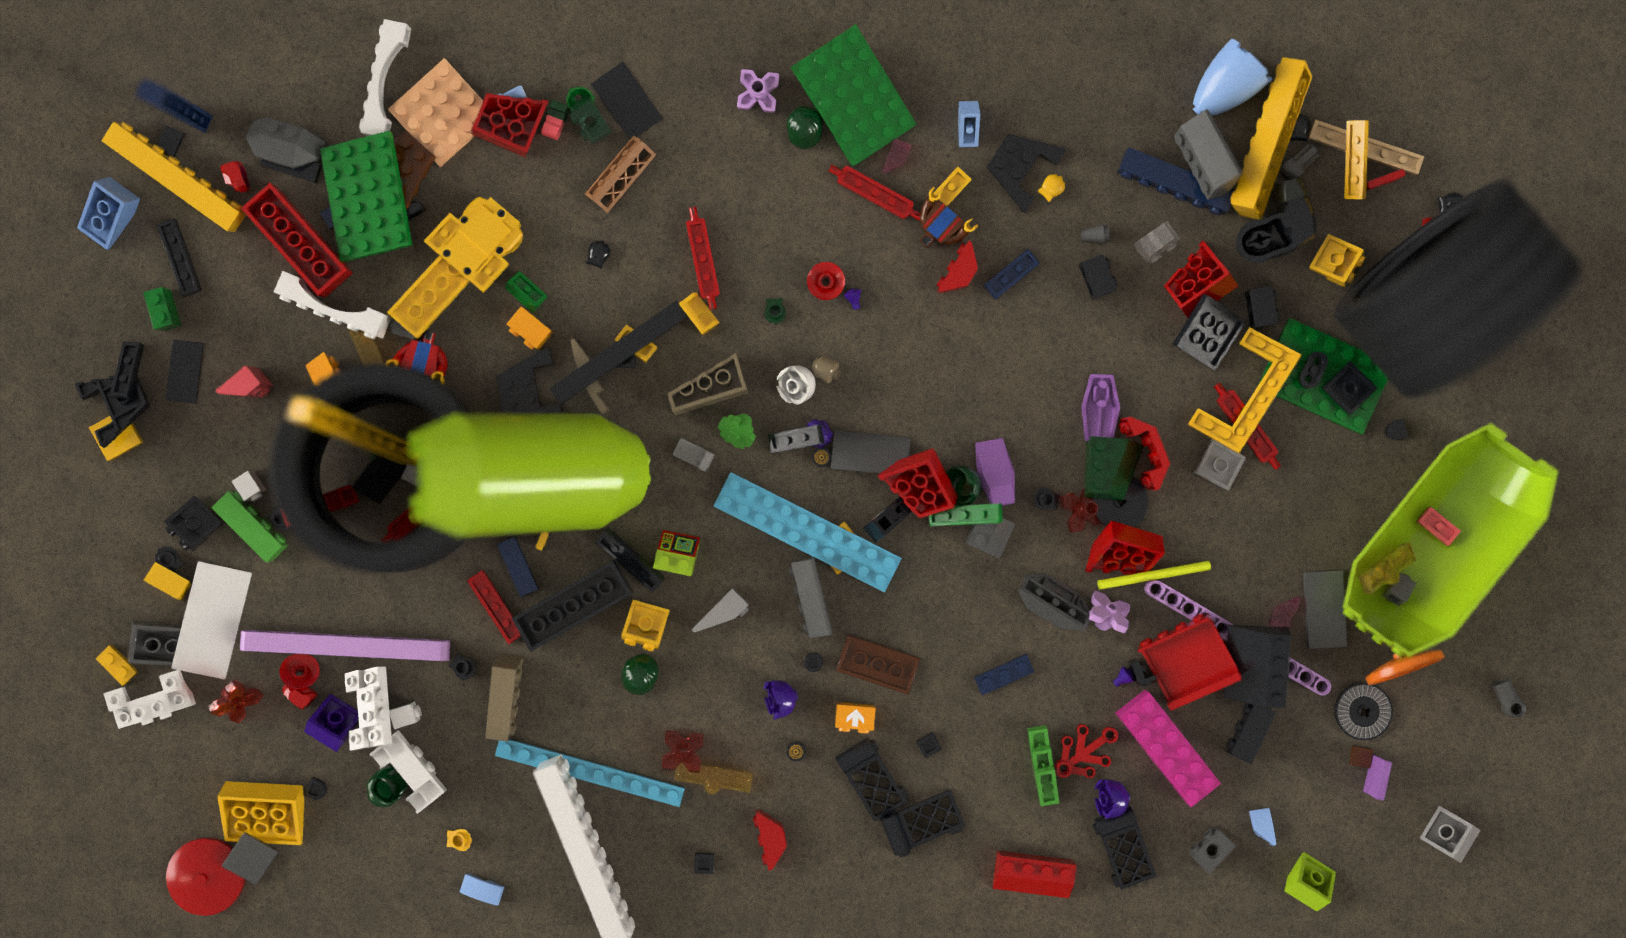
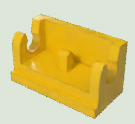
(699, 313)
(168, 581)

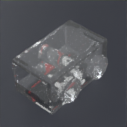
(1156, 242)

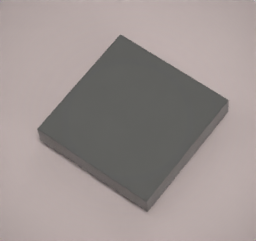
(250, 858)

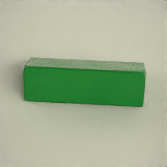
(525, 291)

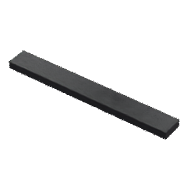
(618, 352)

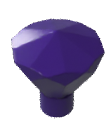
(853, 297)
(1124, 676)

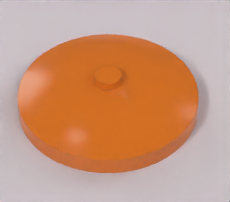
(1404, 665)

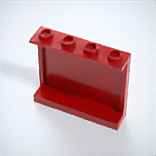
(1190, 661)

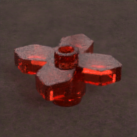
(1083, 510)
(234, 700)
(688, 757)

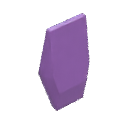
(1100, 406)
(995, 471)

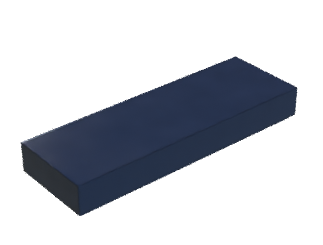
(1011, 274)
(517, 566)

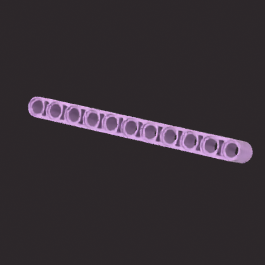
(1180, 601)
(345, 645)

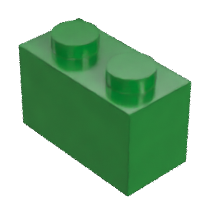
(162, 309)

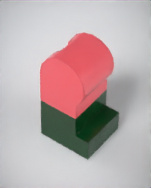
(555, 119)

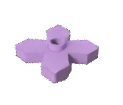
(752, 83)
(1109, 614)

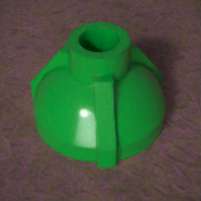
(570, 99)

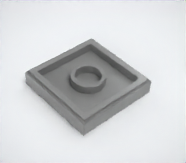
(1219, 465)

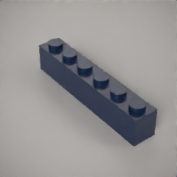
(173, 105)
(1169, 179)

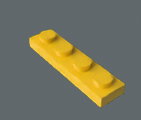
(1356, 159)

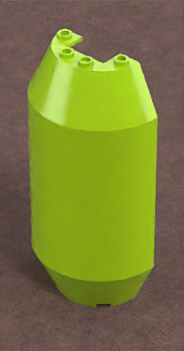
(527, 473)
(1498, 505)

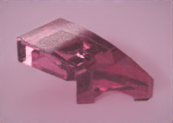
(897, 155)
(1283, 613)

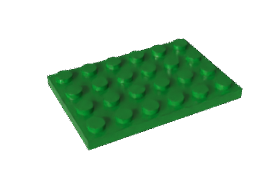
(853, 95)
(366, 196)
(1309, 340)

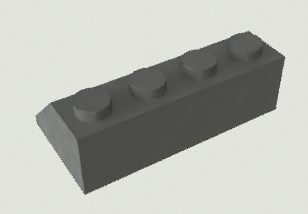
(1208, 155)
(811, 597)

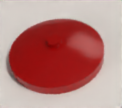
(199, 880)

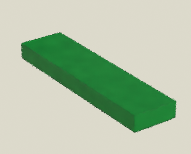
(968, 515)

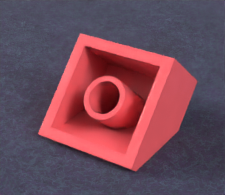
(247, 382)

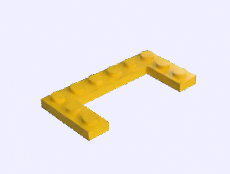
(1283, 363)

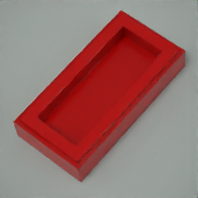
(1385, 179)

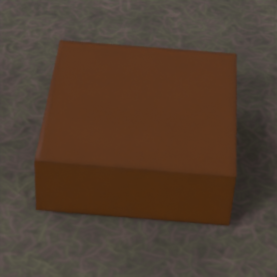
(1361, 756)

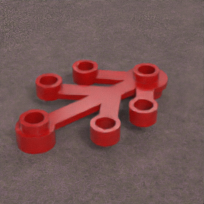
(1082, 753)

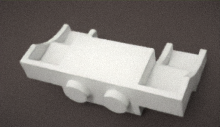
(173, 697)
(372, 708)
(413, 768)

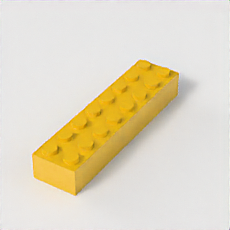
(1271, 138)

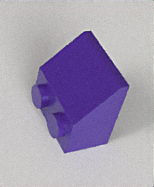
(332, 722)

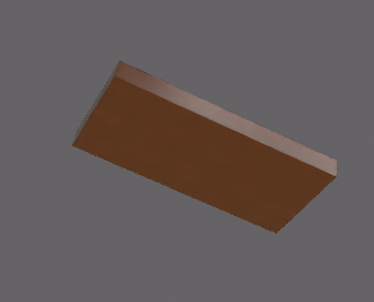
(878, 664)

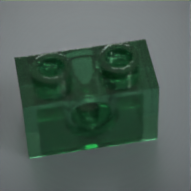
(584, 109)

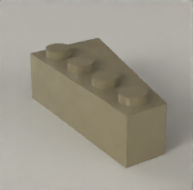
(710, 387)
(504, 697)

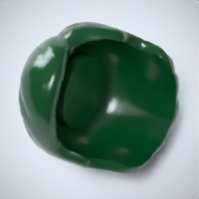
(804, 127)
(965, 482)
(639, 674)
(385, 787)

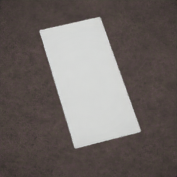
(211, 620)

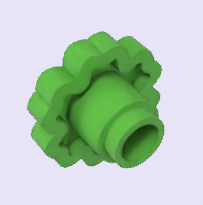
(737, 430)

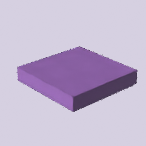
(1377, 777)

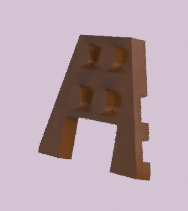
(413, 163)

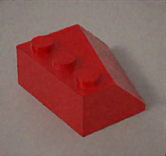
(509, 121)
(1200, 276)
(921, 483)
(1125, 550)

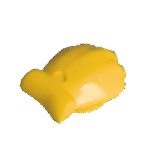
(1052, 187)
(459, 839)

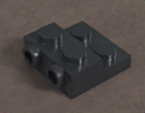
(192, 524)

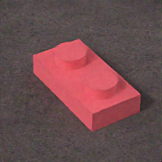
(1438, 526)

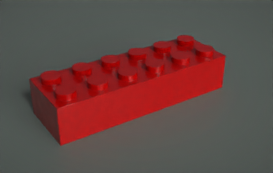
(297, 240)

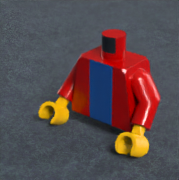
(423, 357)

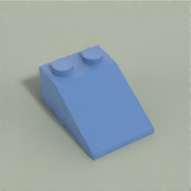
(107, 211)

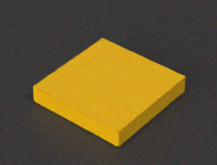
(123, 443)

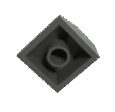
(990, 537)

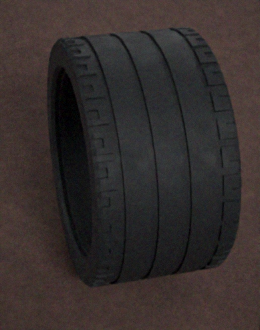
(1459, 290)
(298, 459)

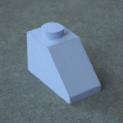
(968, 123)

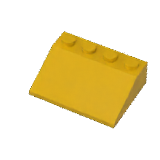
(262, 810)

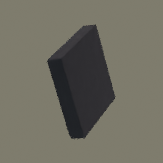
(1349, 388)

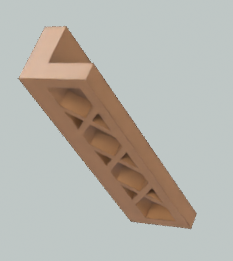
(605, 182)

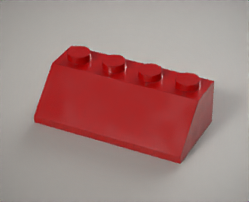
(1034, 874)

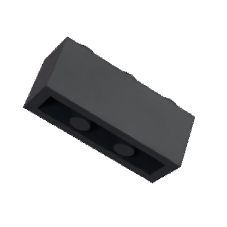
(1250, 732)

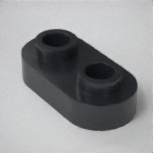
(1313, 371)

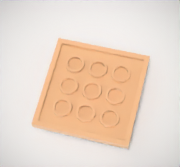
(439, 111)

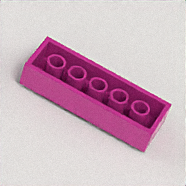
(1168, 748)

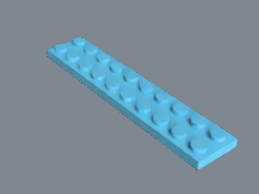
(807, 532)

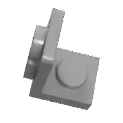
(693, 454)

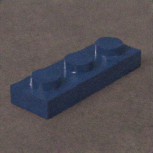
(1004, 674)

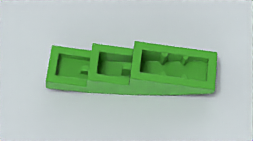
(1043, 765)

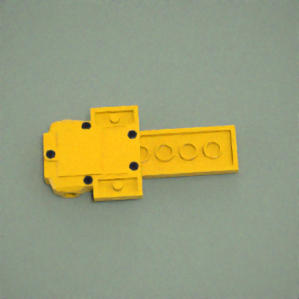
(468, 252)

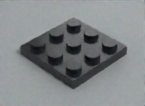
(1209, 332)

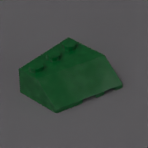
(1110, 466)

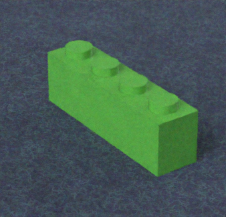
(250, 526)

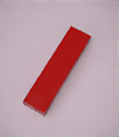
(494, 605)

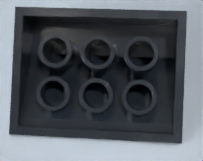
(1264, 663)

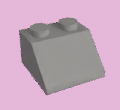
(1450, 834)

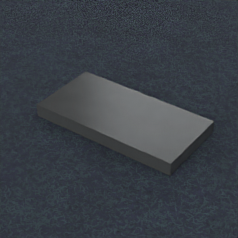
(1324, 609)

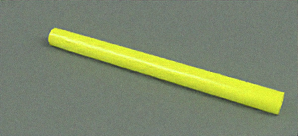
(1153, 575)

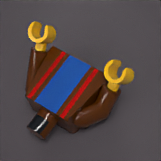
(941, 223)

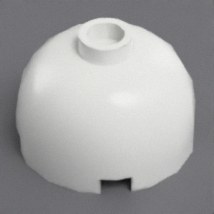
(796, 384)

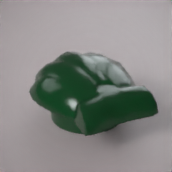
(775, 310)

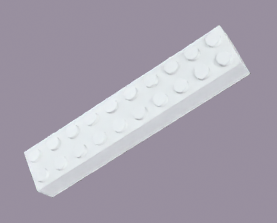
(583, 848)

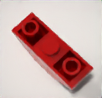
(960, 271)
(771, 837)

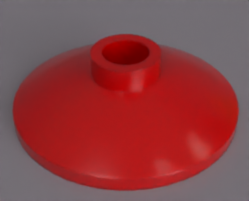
(828, 271)
(299, 663)

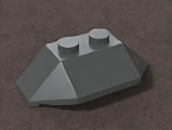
(283, 143)
(1054, 602)

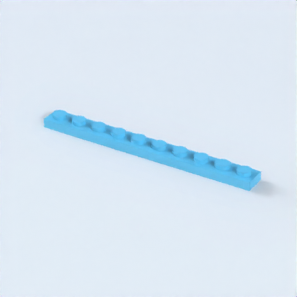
(594, 772)

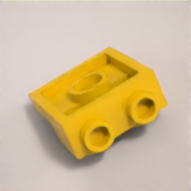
(1337, 260)
(645, 625)

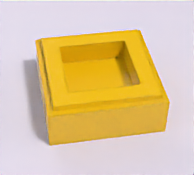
(543, 540)

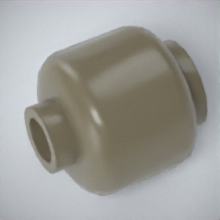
(825, 369)

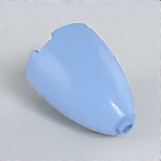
(1229, 80)

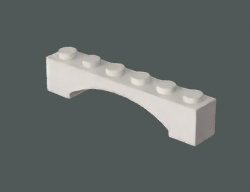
(392, 39)
(295, 289)

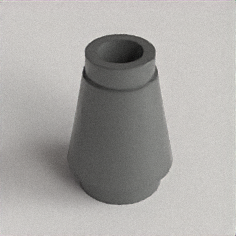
(1096, 234)

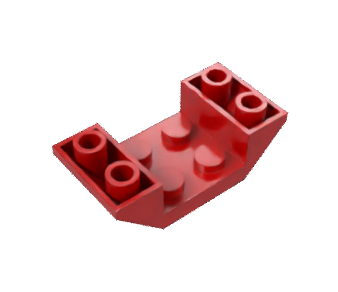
(1154, 476)

